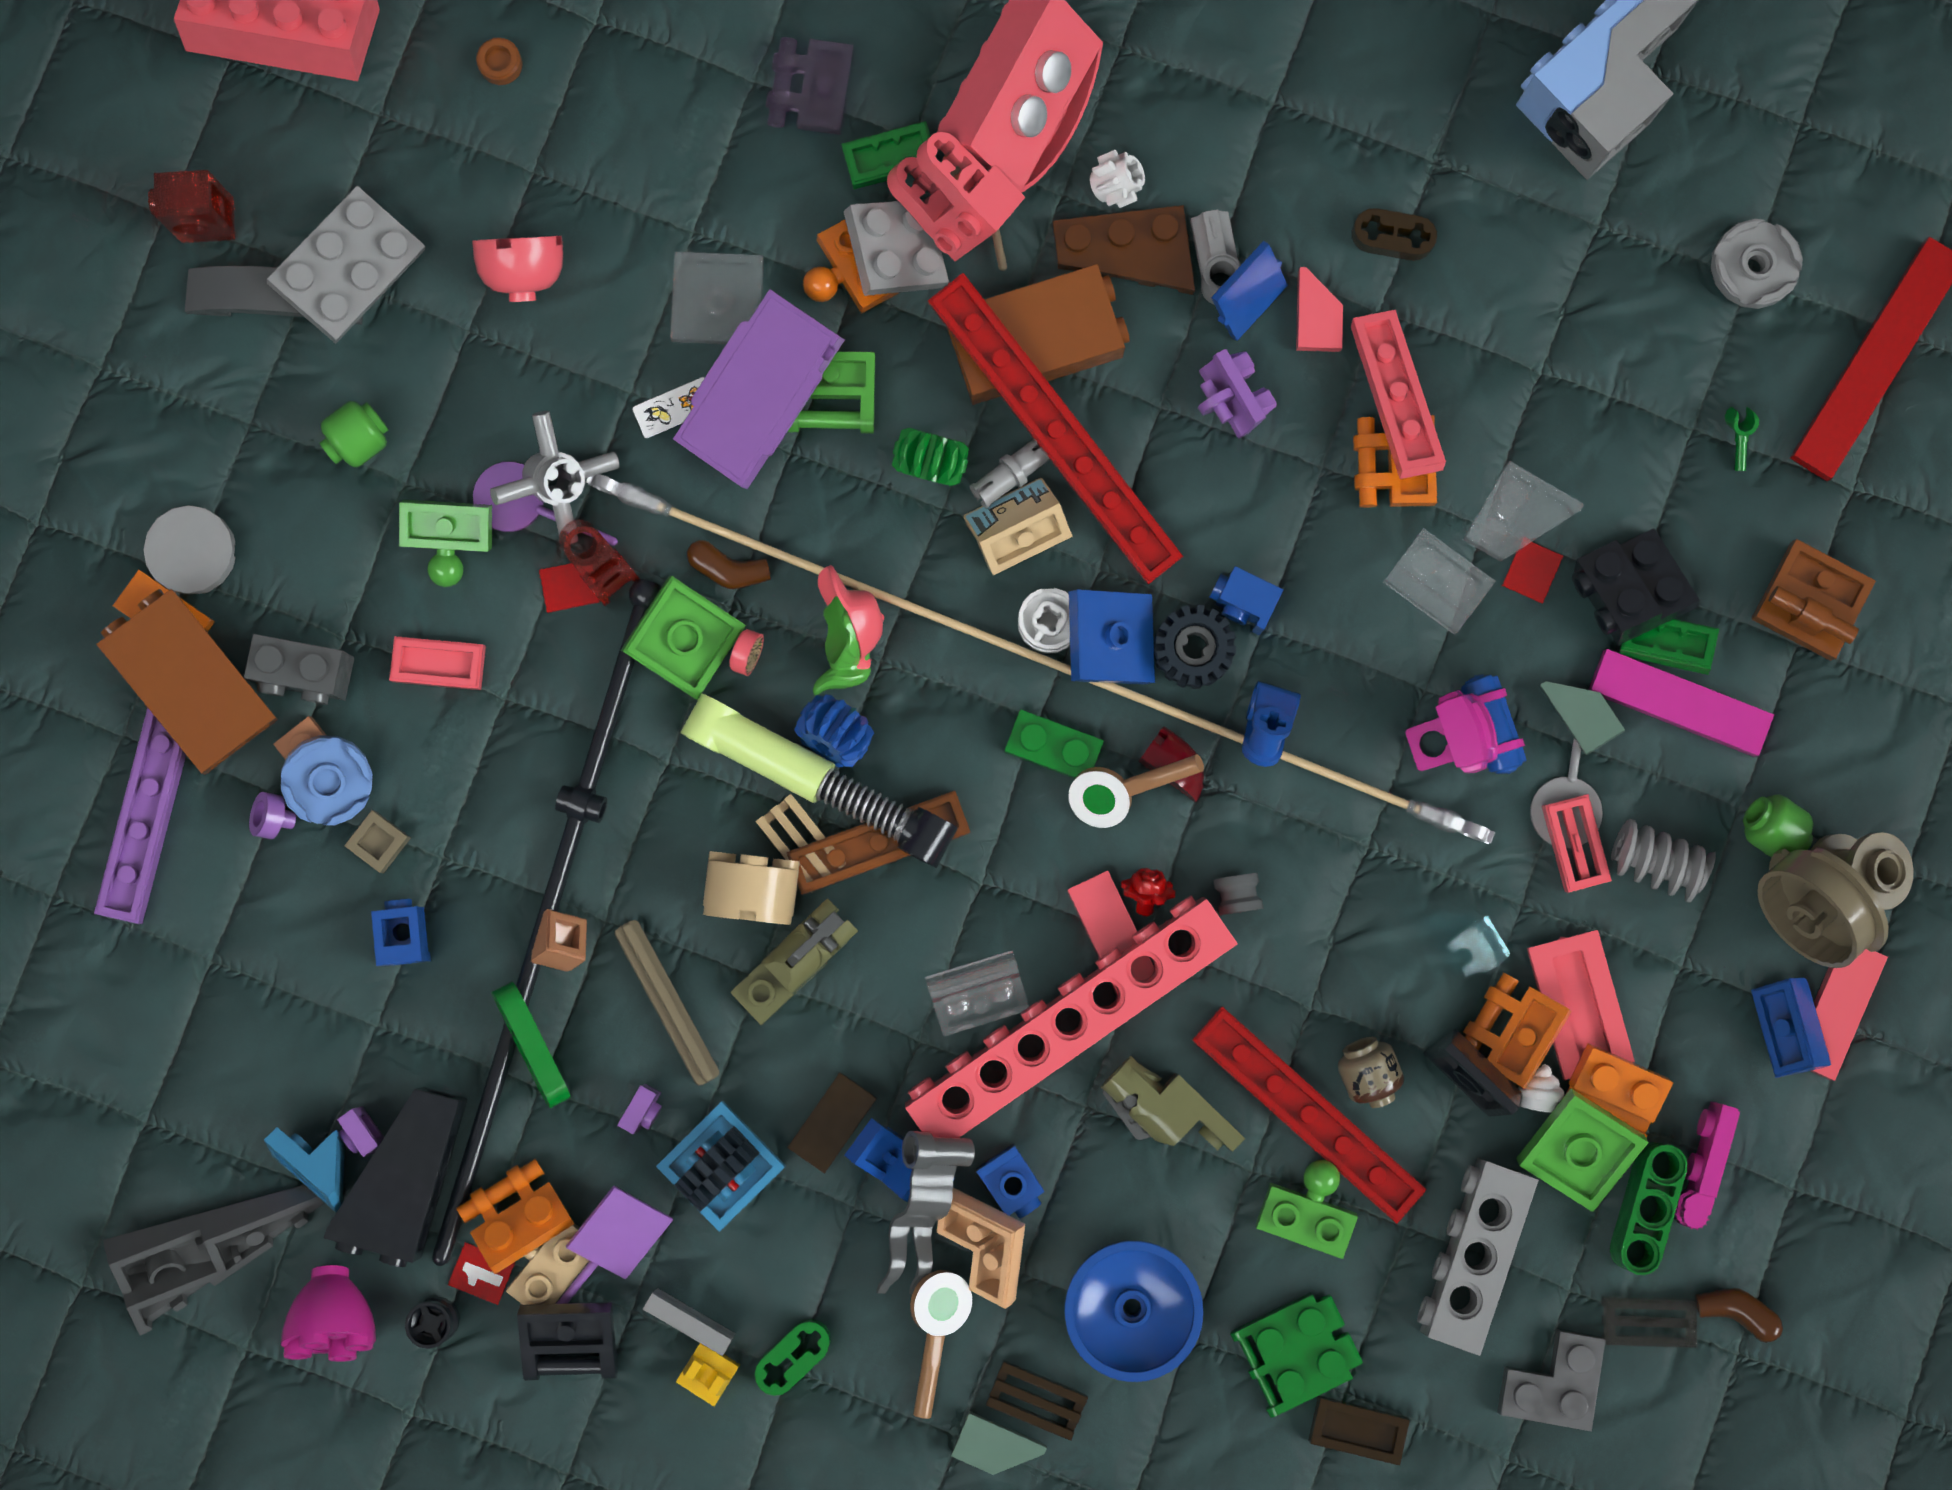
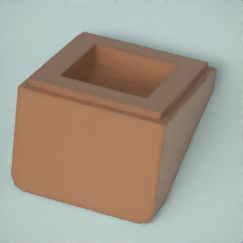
(560, 941)

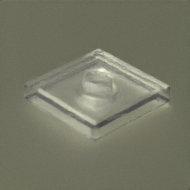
(714, 295)

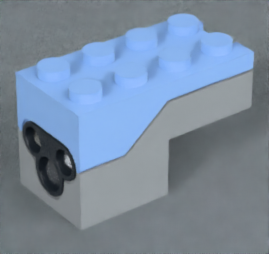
(1597, 87)

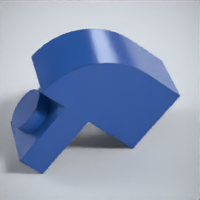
(880, 1154)

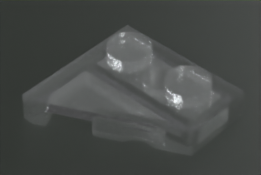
(1518, 513)

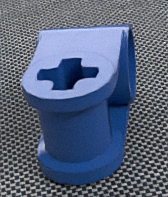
(1268, 723)

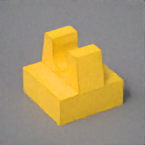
(707, 1374)

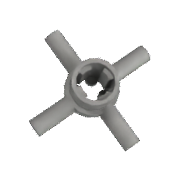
(550, 465)

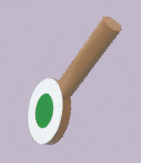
(1104, 798)
(939, 1308)

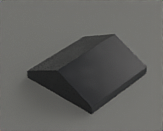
(1474, 1074)

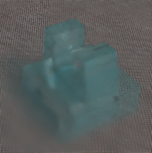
(1484, 944)

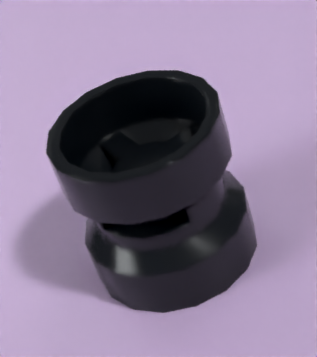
(423, 1327)

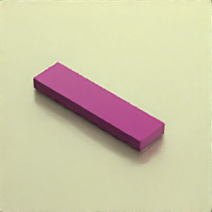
(1681, 703)

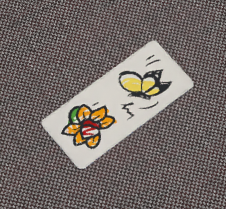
(666, 409)

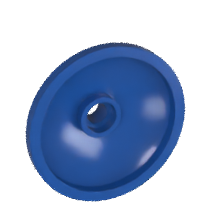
(1138, 1344)

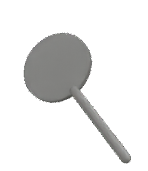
(1562, 789)

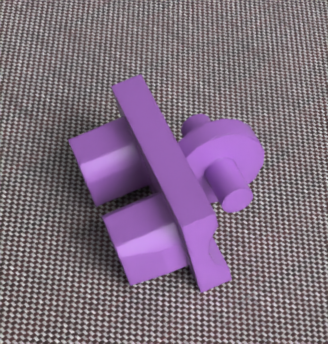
(1230, 394)

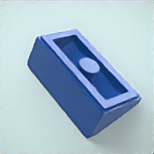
(1790, 1027)

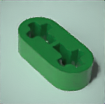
(800, 1365)

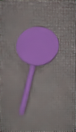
(517, 513)

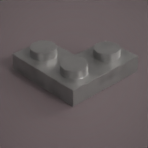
(1566, 1394)

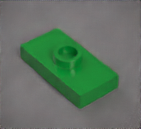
(874, 156)
(1675, 645)

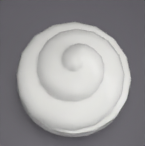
(1547, 1088)

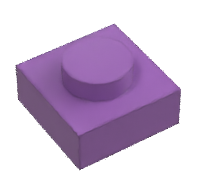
(641, 1110)
(360, 1131)

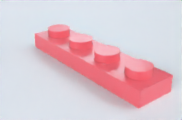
(1398, 394)

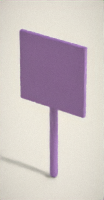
(615, 1236)

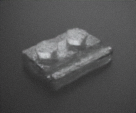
(1439, 581)
(977, 993)

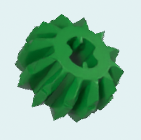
(930, 456)

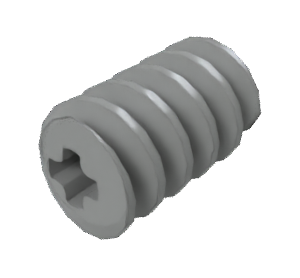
(1662, 859)

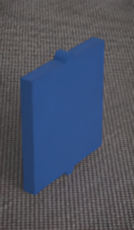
(1249, 291)

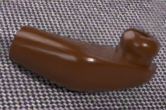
(724, 570)
(1743, 1308)

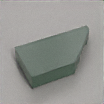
(1584, 715)
(993, 1445)

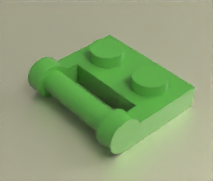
(846, 377)

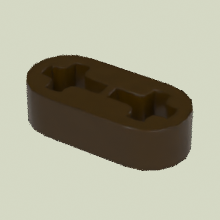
(1396, 224)

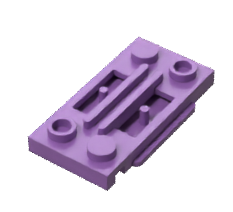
(757, 388)

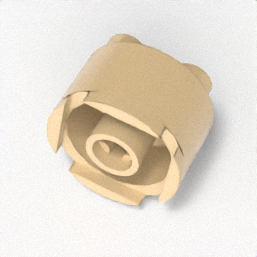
(750, 888)

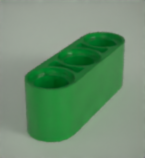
(1653, 1231)

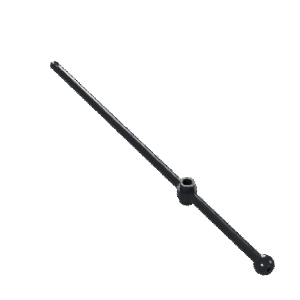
(580, 806)

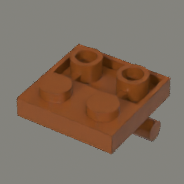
(1814, 600)

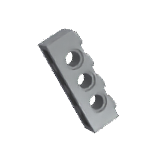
(1470, 1325)

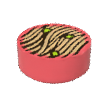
(746, 652)

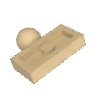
(548, 1271)

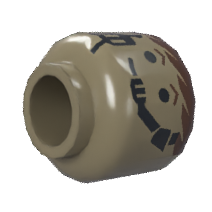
(1370, 1072)

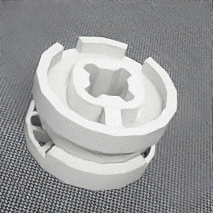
(1045, 620)

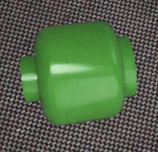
(353, 434)
(1777, 824)

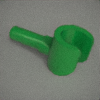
(1742, 433)

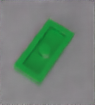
(1052, 745)

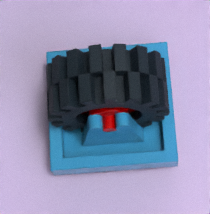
(721, 1166)

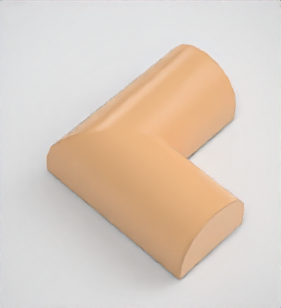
(994, 1242)

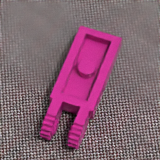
(1707, 1165)

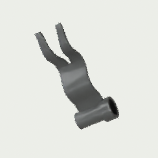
(930, 1199)

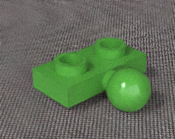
(447, 529)
(1307, 1217)

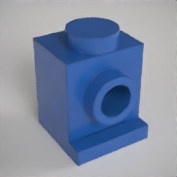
(1246, 598)
(387, 945)
(1006, 1165)

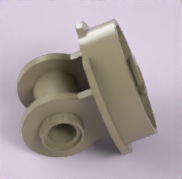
(1835, 895)

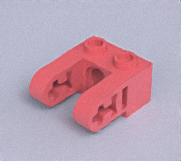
(960, 207)

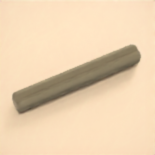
(667, 1002)

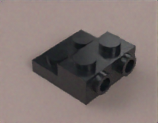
(1633, 586)

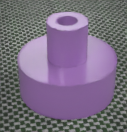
(269, 816)

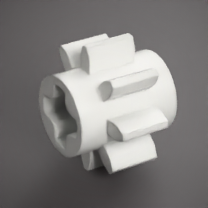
(1117, 178)

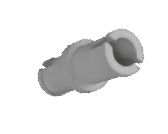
(1009, 473)

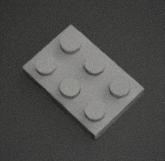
(346, 264)

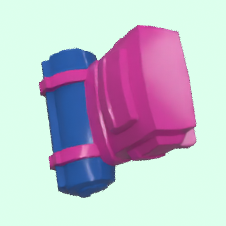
(1475, 728)

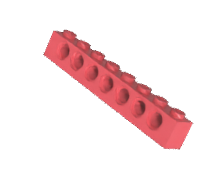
(1209, 942)

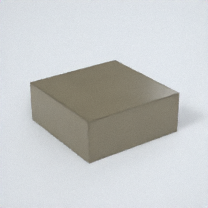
(377, 841)

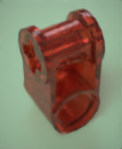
(601, 565)

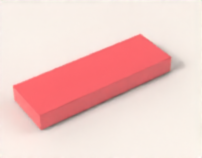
(1108, 921)
(1842, 1005)

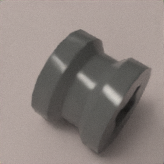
(1238, 894)

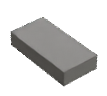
(689, 1321)

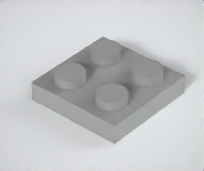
(893, 250)

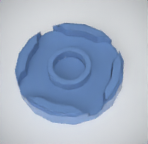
(326, 780)

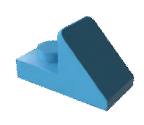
(317, 1169)

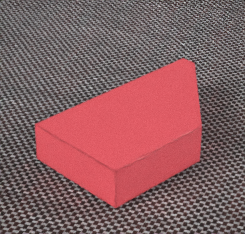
(1317, 315)

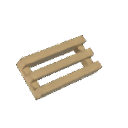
(777, 812)

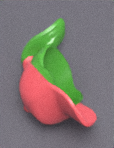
(852, 632)

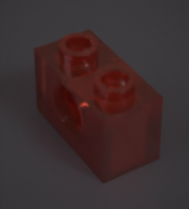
(193, 206)

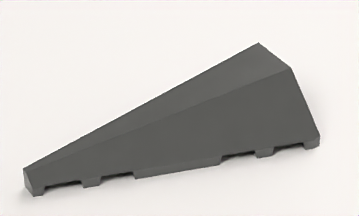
(177, 1258)

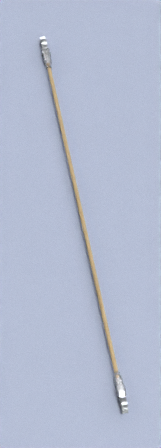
(641, 499)

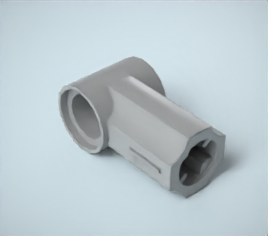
(1214, 248)

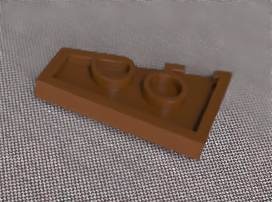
(1130, 245)

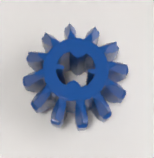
(834, 730)

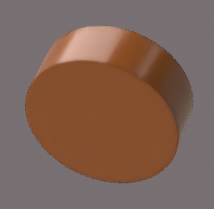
(499, 61)

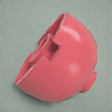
(519, 264)

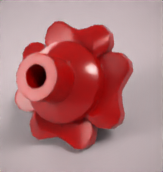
(1148, 889)

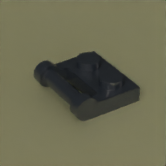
(567, 1331)

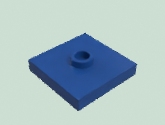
(1111, 637)

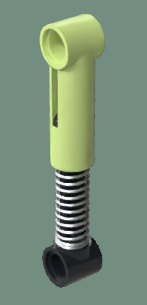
(814, 778)

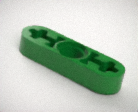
(530, 1044)

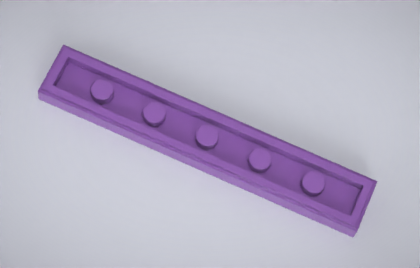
(141, 824)

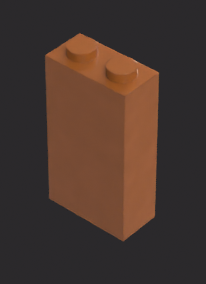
(1059, 325)
(185, 680)

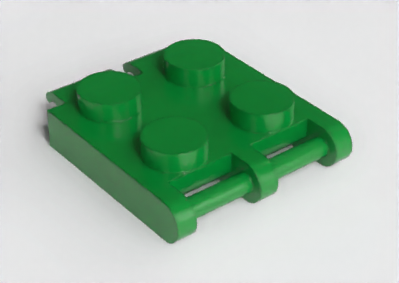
(1299, 1351)

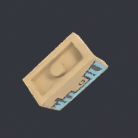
(1018, 526)

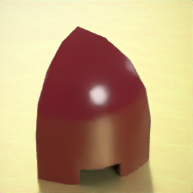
(1169, 748)

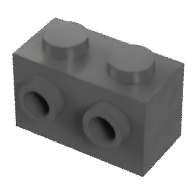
(298, 667)

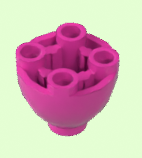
(328, 1318)

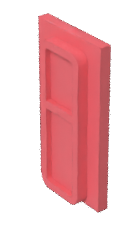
(1579, 978)

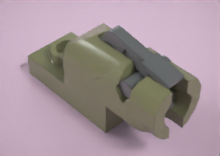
(794, 962)
(1164, 1110)

